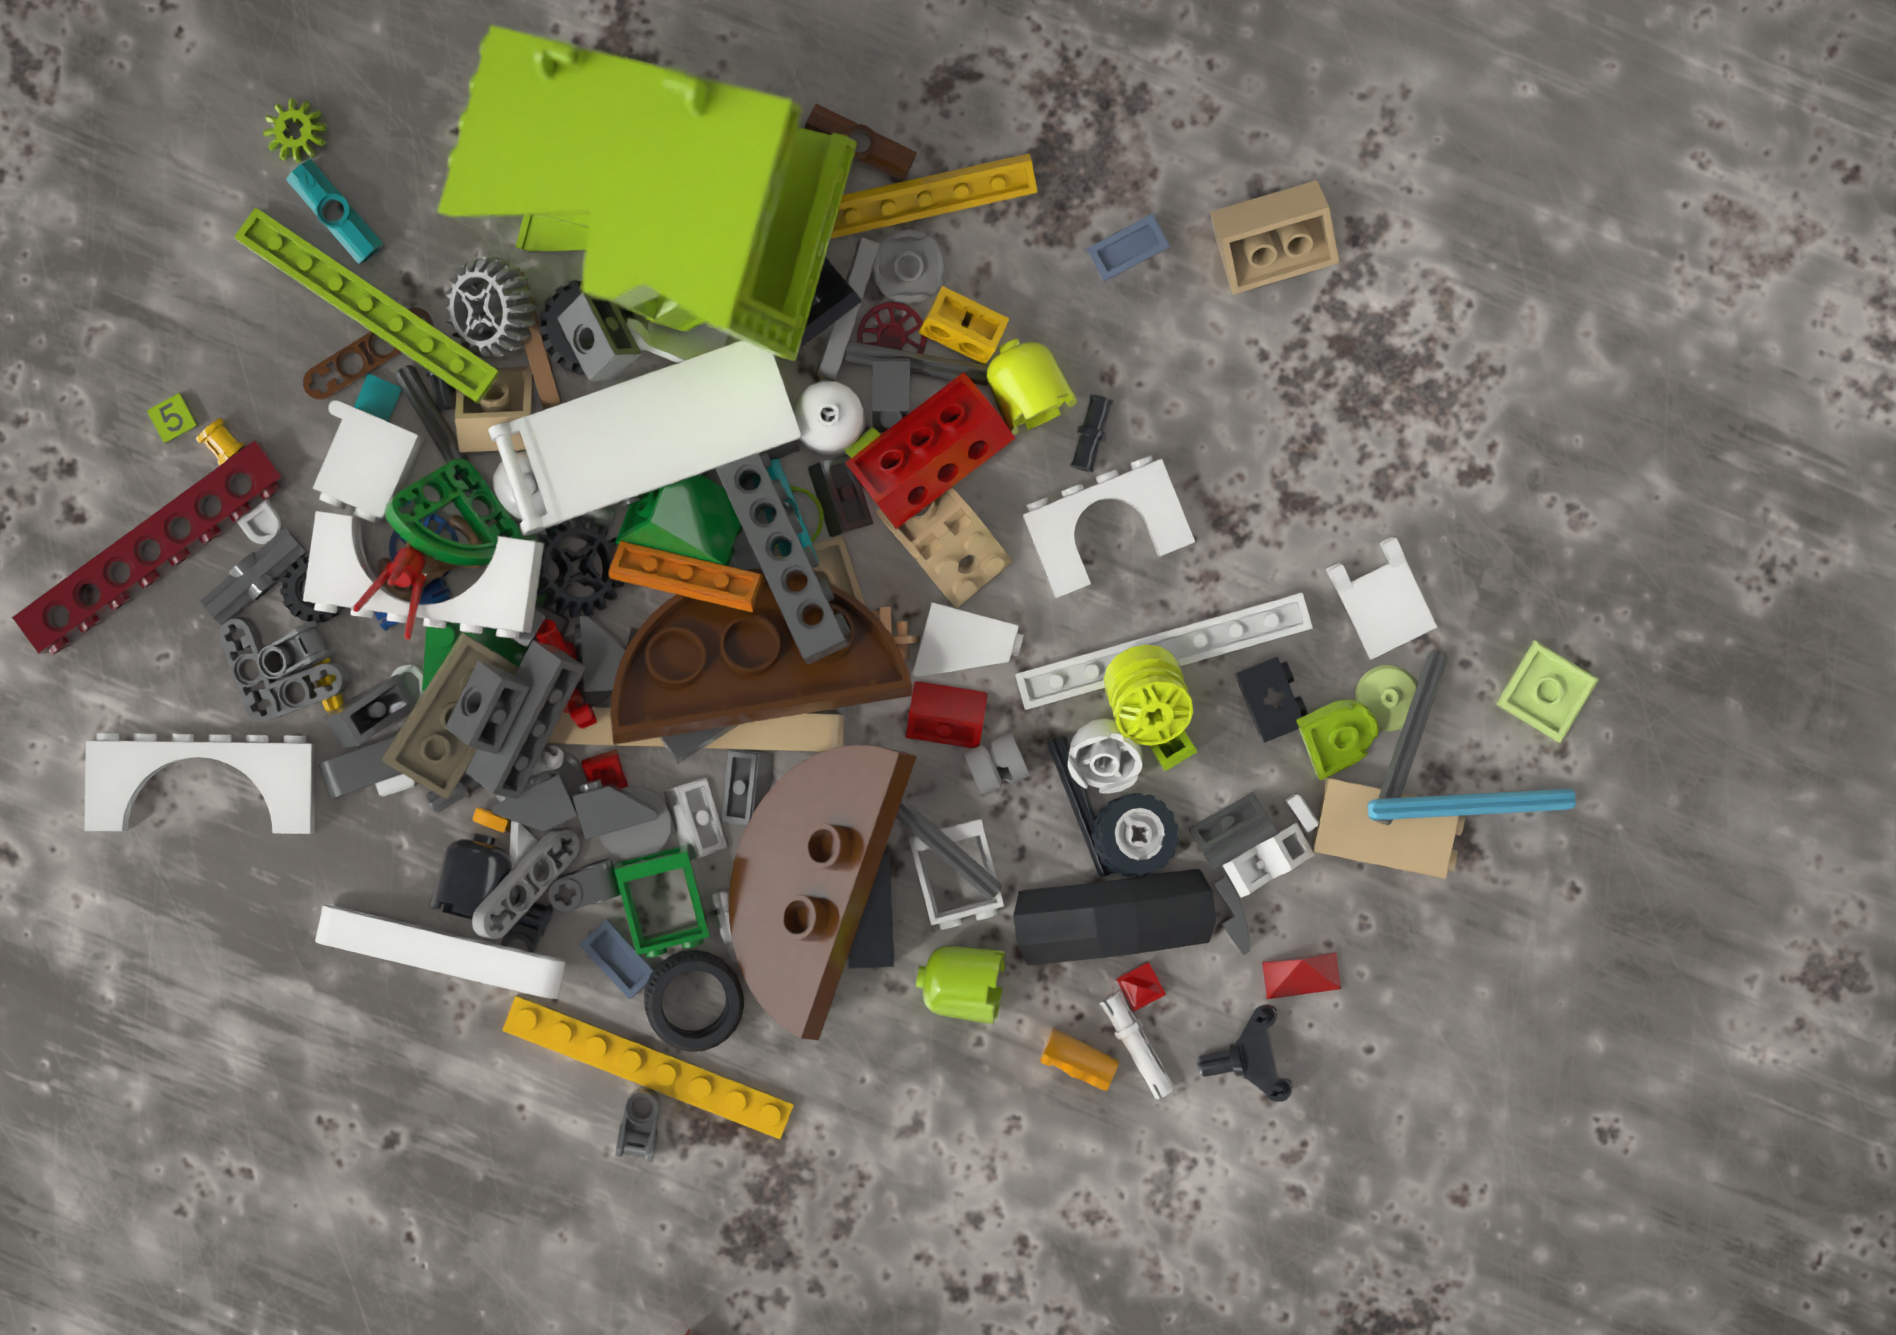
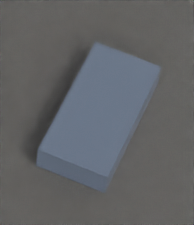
(1128, 248)
(617, 958)

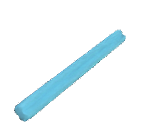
(1471, 804)

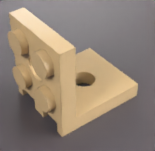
(944, 538)

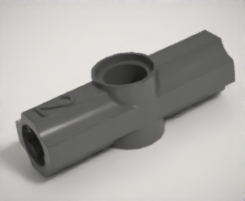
(253, 576)

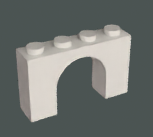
(1144, 488)

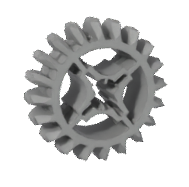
(500, 305)

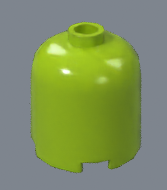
(963, 982)

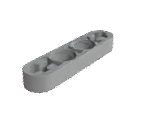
(841, 329)
(523, 878)

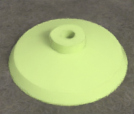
(1388, 694)

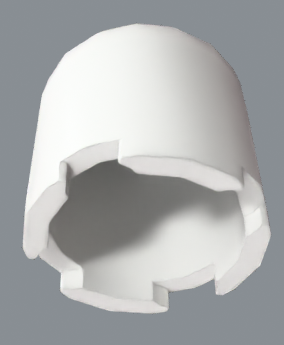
(840, 433)

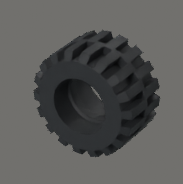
(552, 332)

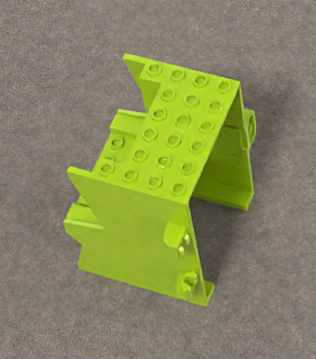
(671, 182)

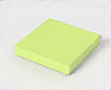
(1546, 691)

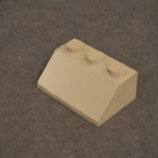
(1275, 237)

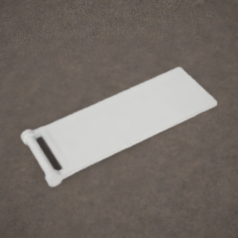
(648, 433)

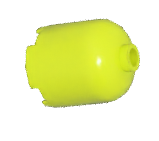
(1028, 384)

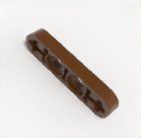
(371, 362)

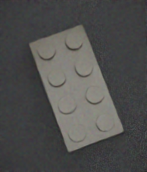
(423, 745)

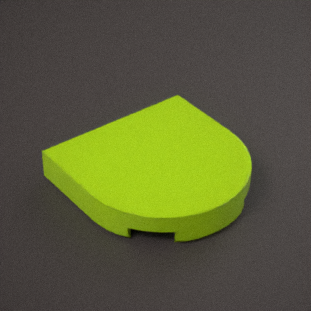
(1338, 735)

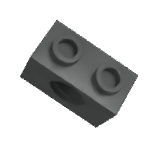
(599, 337)
(487, 707)

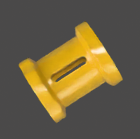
(220, 441)

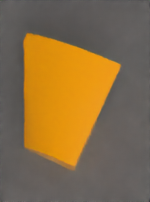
(1079, 1059)

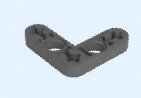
(275, 690)

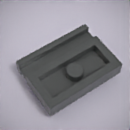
(1233, 831)

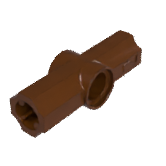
(882, 153)

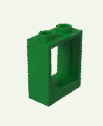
(653, 864)

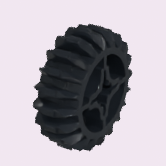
(588, 576)

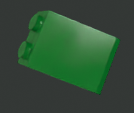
(684, 519)

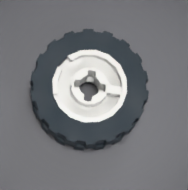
(1114, 834)

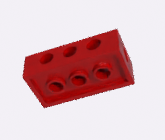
(930, 450)

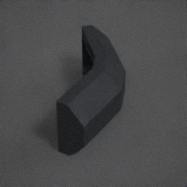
(1114, 917)

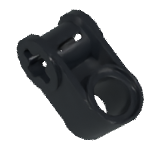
(529, 927)

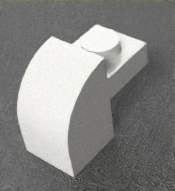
(1269, 860)

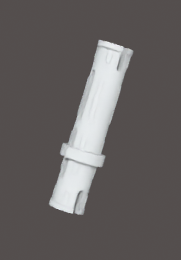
(1141, 1051)

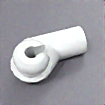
(549, 760)

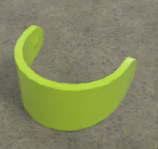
(819, 508)

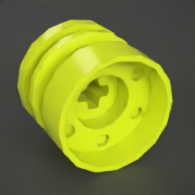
(1148, 695)

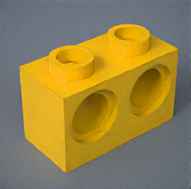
(963, 325)

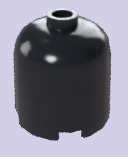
(469, 875)

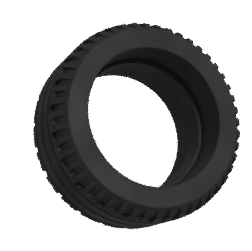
(693, 1039)

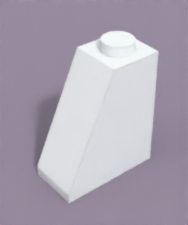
(964, 641)

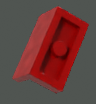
(946, 715)

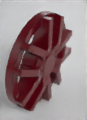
(892, 334)

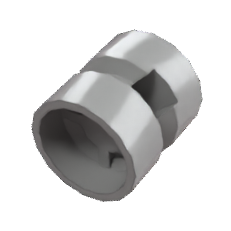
(996, 764)

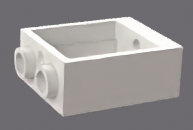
(952, 917)

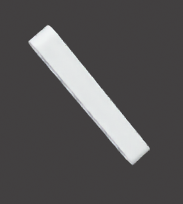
(440, 951)

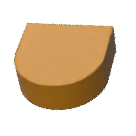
(487, 818)

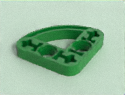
(450, 491)

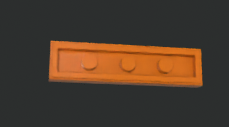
(686, 576)

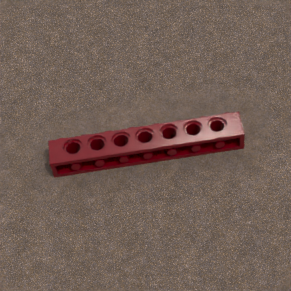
(37, 618)

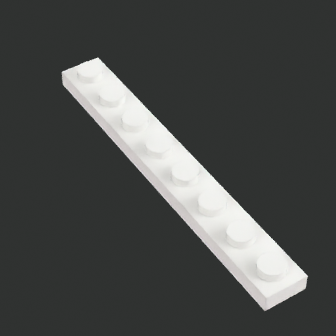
(1186, 644)

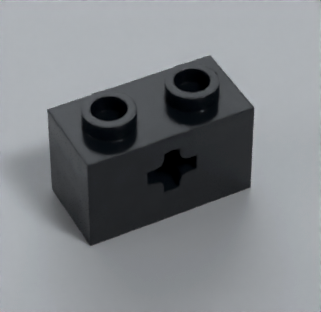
(1254, 684)

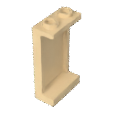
(1405, 844)

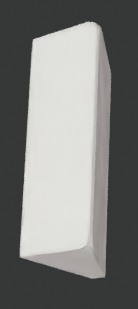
(696, 818)

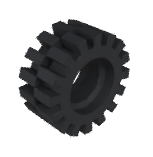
(293, 595)

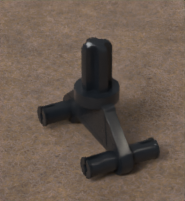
(1251, 1057)

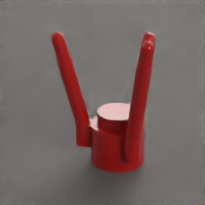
(403, 572)

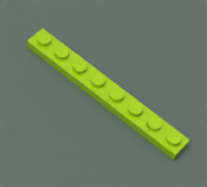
(367, 305)

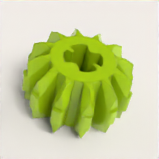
(282, 130)

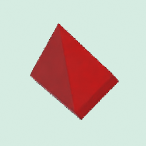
(1301, 975)

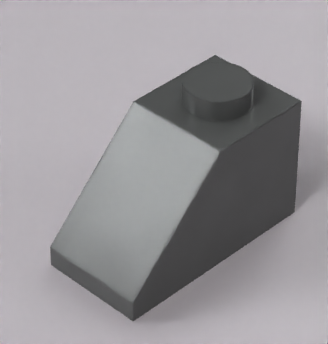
(370, 712)
(609, 809)

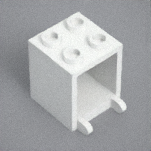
(366, 462)

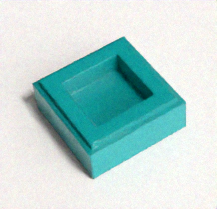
(378, 397)

